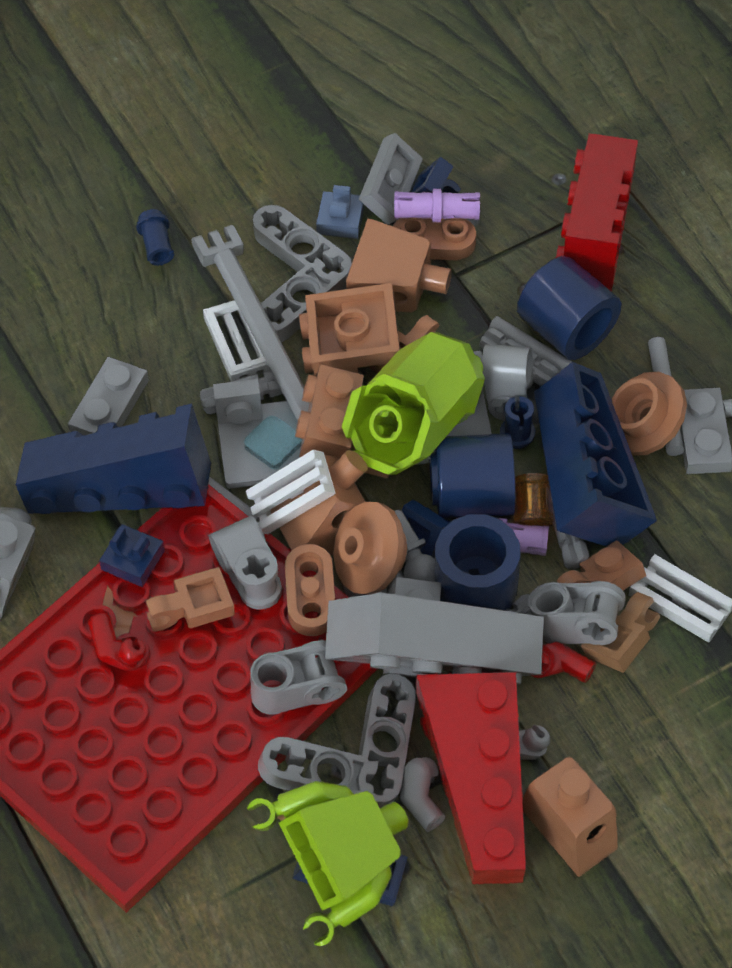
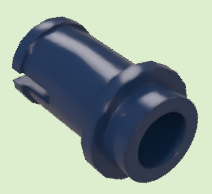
(153, 227)
(519, 422)

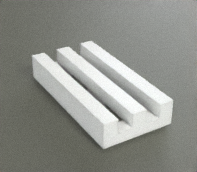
(247, 366)
(288, 484)
(686, 592)

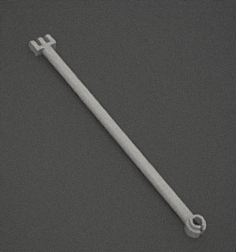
(224, 256)

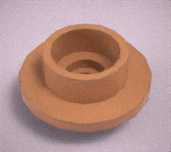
(650, 411)
(369, 548)

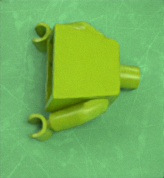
(340, 846)

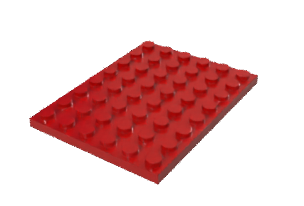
(151, 757)

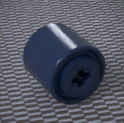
(568, 307)
(473, 476)
(478, 562)

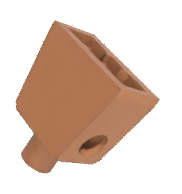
(400, 259)
(322, 521)
(567, 809)

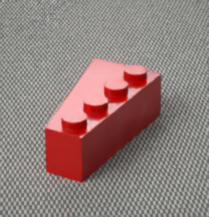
(599, 205)
(478, 755)

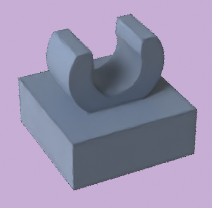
(340, 213)

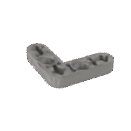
(310, 269)
(355, 769)

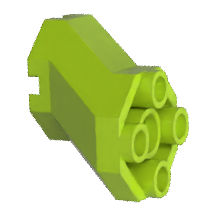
(414, 402)

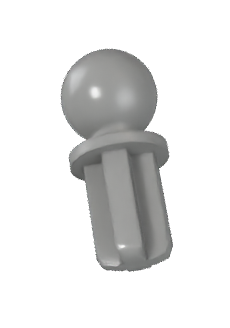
(418, 565)

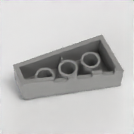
(433, 636)

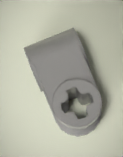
(507, 375)
(249, 562)
(574, 612)
(300, 677)

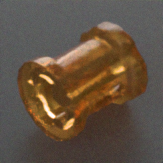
(532, 500)

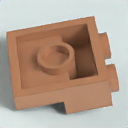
(350, 328)
(328, 401)

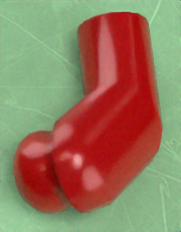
(112, 650)
(561, 658)

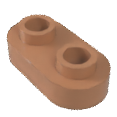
(449, 239)
(309, 593)

